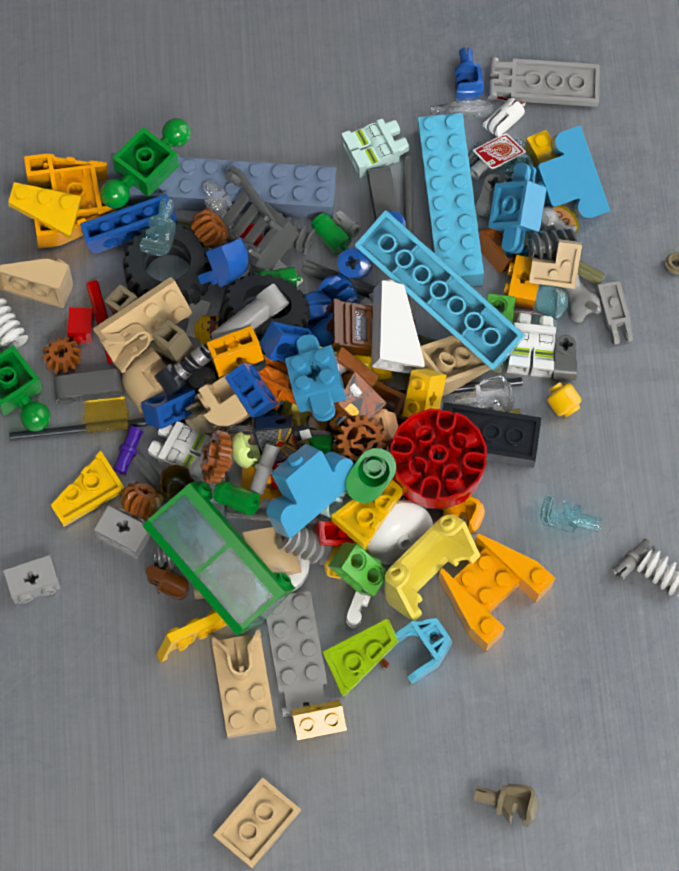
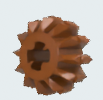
(209, 228)
(55, 349)
(141, 500)

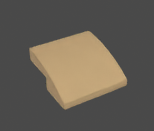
(265, 546)

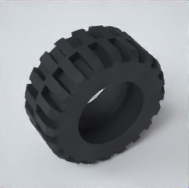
(185, 246)
(246, 289)

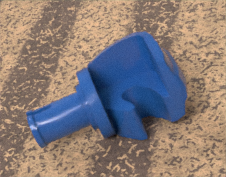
(469, 80)
(339, 287)

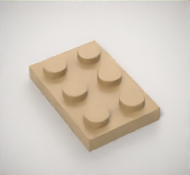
(257, 823)

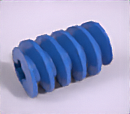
(348, 258)

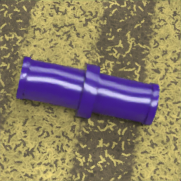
(127, 450)

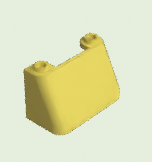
(442, 543)

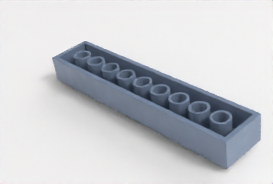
(288, 188)

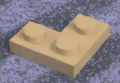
(561, 271)

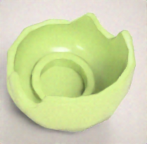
(243, 453)

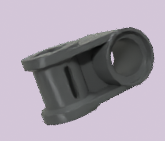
(485, 199)
(565, 361)

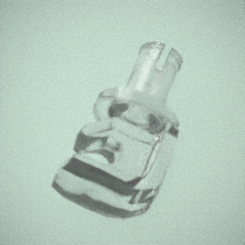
(487, 393)

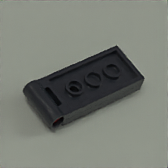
(508, 435)

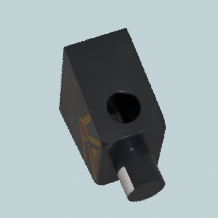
(281, 433)

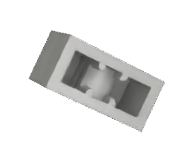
(129, 542)
(19, 579)

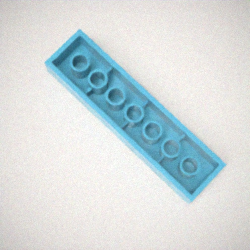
(450, 195)
(440, 290)

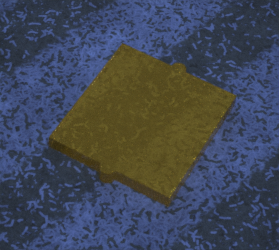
(106, 415)

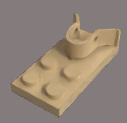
(132, 328)
(243, 685)

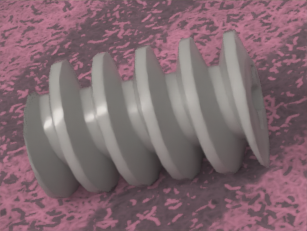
(305, 545)

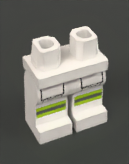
(540, 341)
(181, 448)

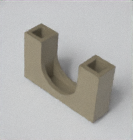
(169, 340)

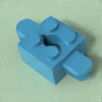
(517, 208)
(315, 378)

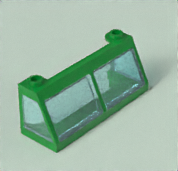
(217, 559)

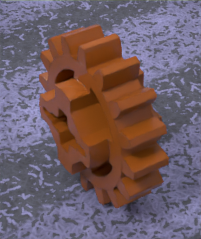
(357, 432)
(216, 457)

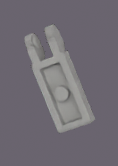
(615, 310)

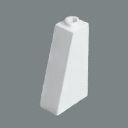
(393, 330)

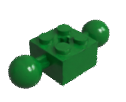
(145, 162)
(20, 389)

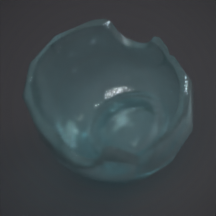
(551, 301)

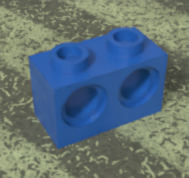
(281, 340)
(251, 390)
(165, 410)

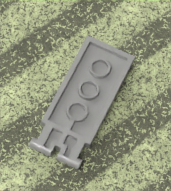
(545, 81)
(297, 652)

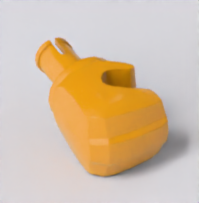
(471, 510)

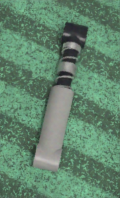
(265, 305)

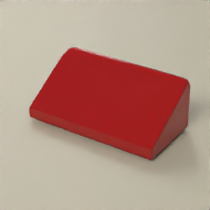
(330, 534)

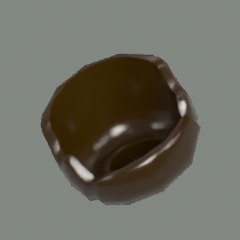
(173, 480)

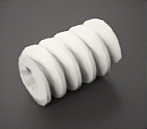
(9, 330)
(661, 571)

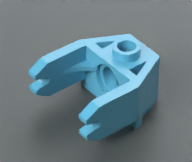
(438, 649)

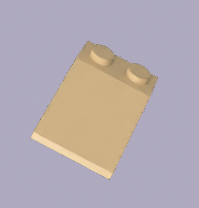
(38, 280)
(454, 360)

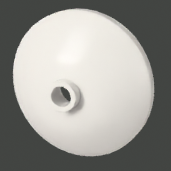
(405, 522)

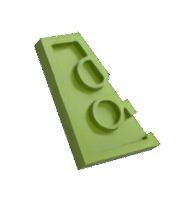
(360, 654)

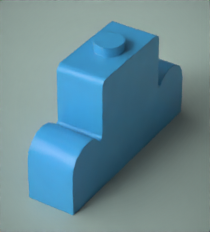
(572, 176)
(307, 486)

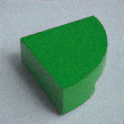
(322, 443)

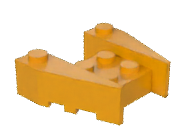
(72, 178)
(488, 583)

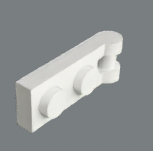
(354, 614)

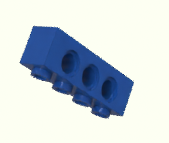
(121, 225)

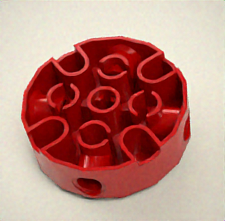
(446, 437)

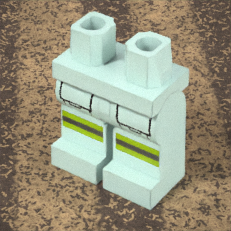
(374, 146)

